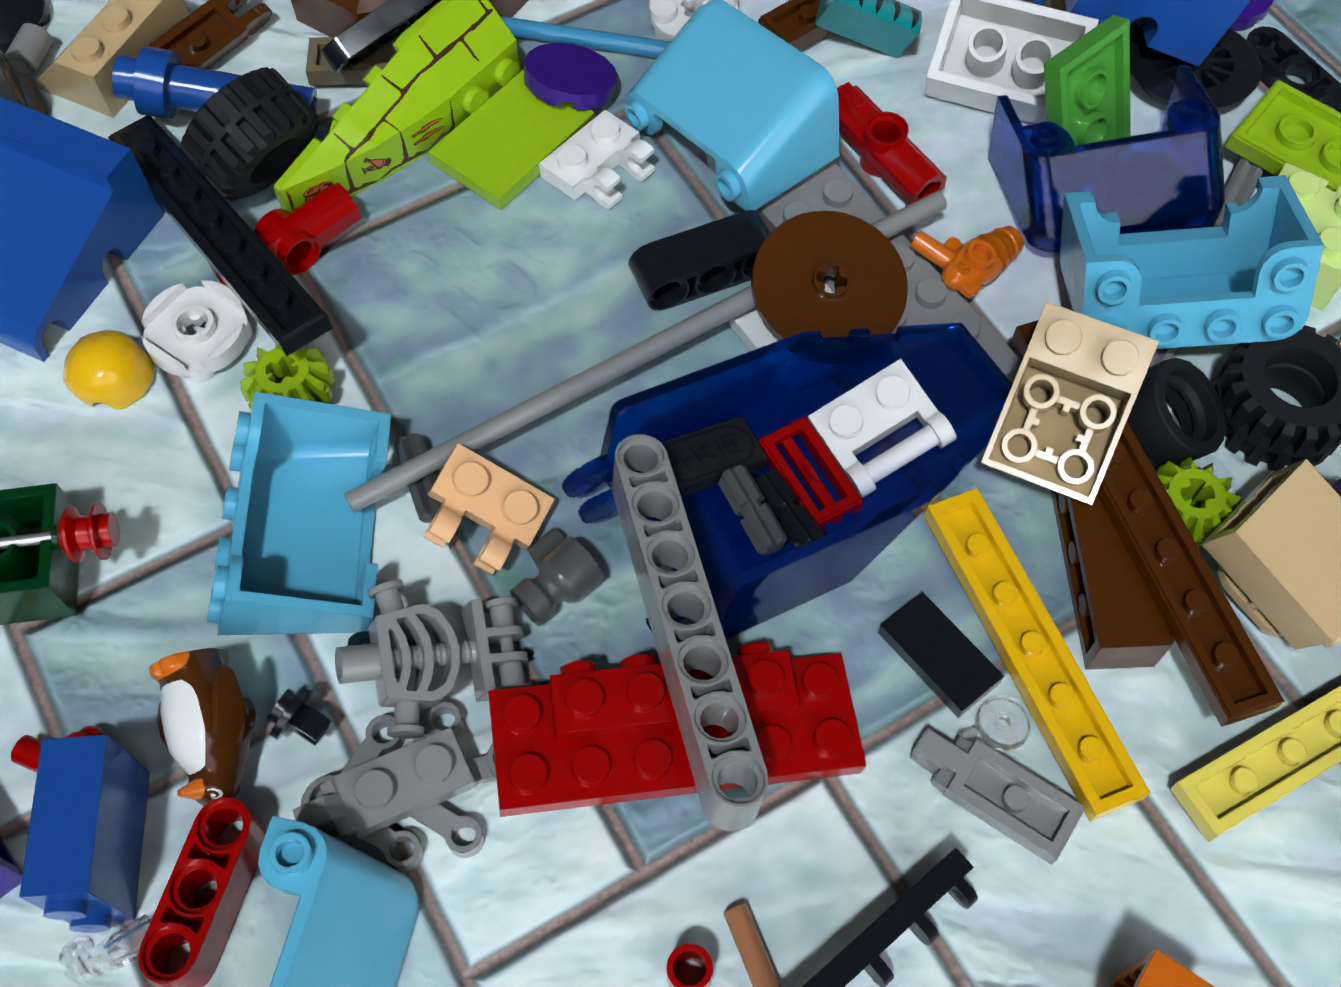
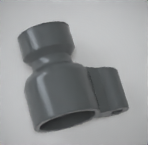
(564, 575)

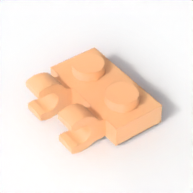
(492, 499)

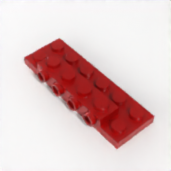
(618, 740)

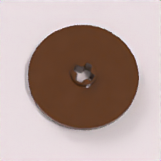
(833, 244)

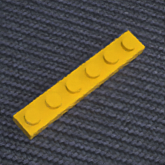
(1036, 656)

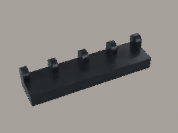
(903, 914)

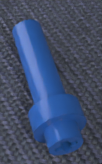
(164, 85)

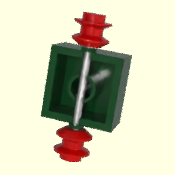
(42, 549)

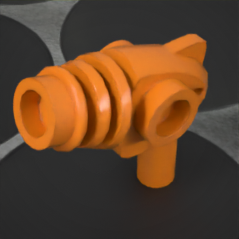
(973, 263)

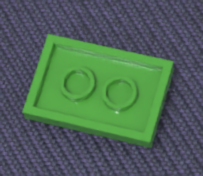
(1091, 84)

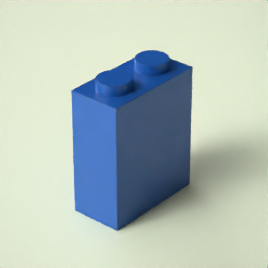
(86, 833)

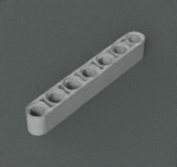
(688, 646)

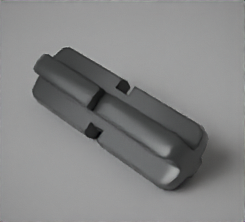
(425, 506)
(759, 520)

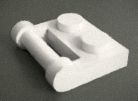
(871, 414)

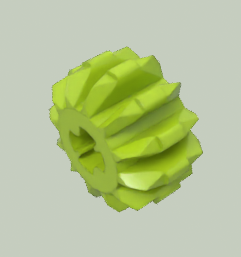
(296, 376)
(1198, 496)

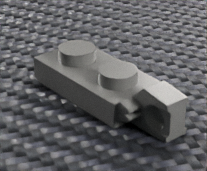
(390, 787)
(1000, 793)

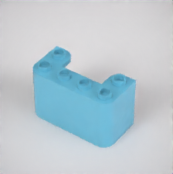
(1196, 284)

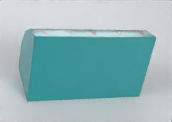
(874, 23)

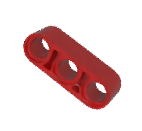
(209, 926)

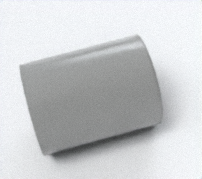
(29, 49)

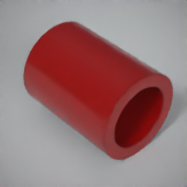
(694, 953)

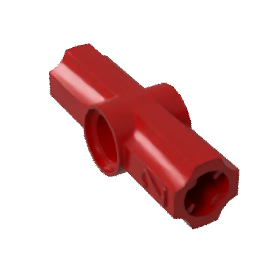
(886, 146)
(299, 235)

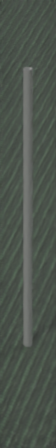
(598, 375)

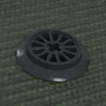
(1226, 73)

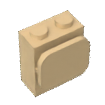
(1285, 556)

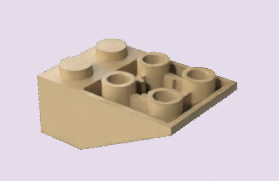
(1069, 402)

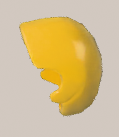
(108, 369)

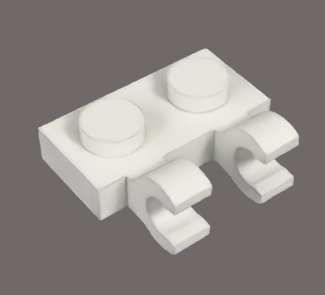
(589, 156)

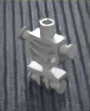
(390, 658)

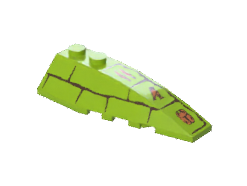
(434, 82)

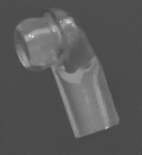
(90, 962)

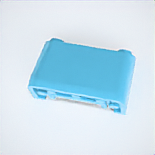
(743, 101)
(350, 910)

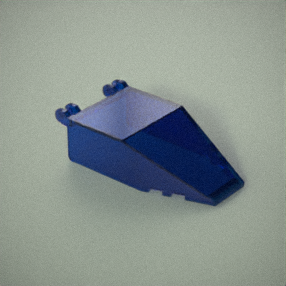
(775, 389)

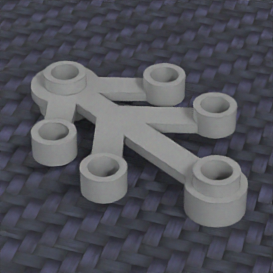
(435, 818)

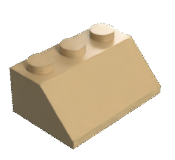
(86, 65)

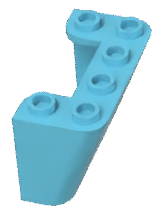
(294, 542)

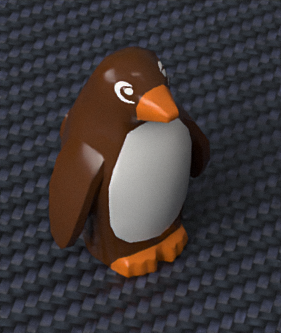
(204, 721)

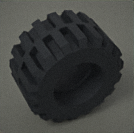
(249, 133)
(1266, 425)

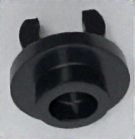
(294, 714)

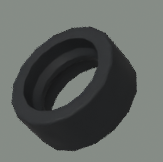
(1195, 404)

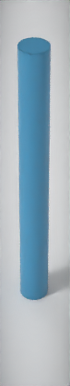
(585, 37)

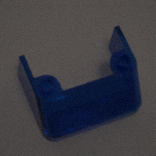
(1149, 179)

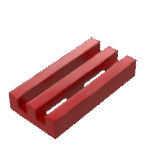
(830, 511)

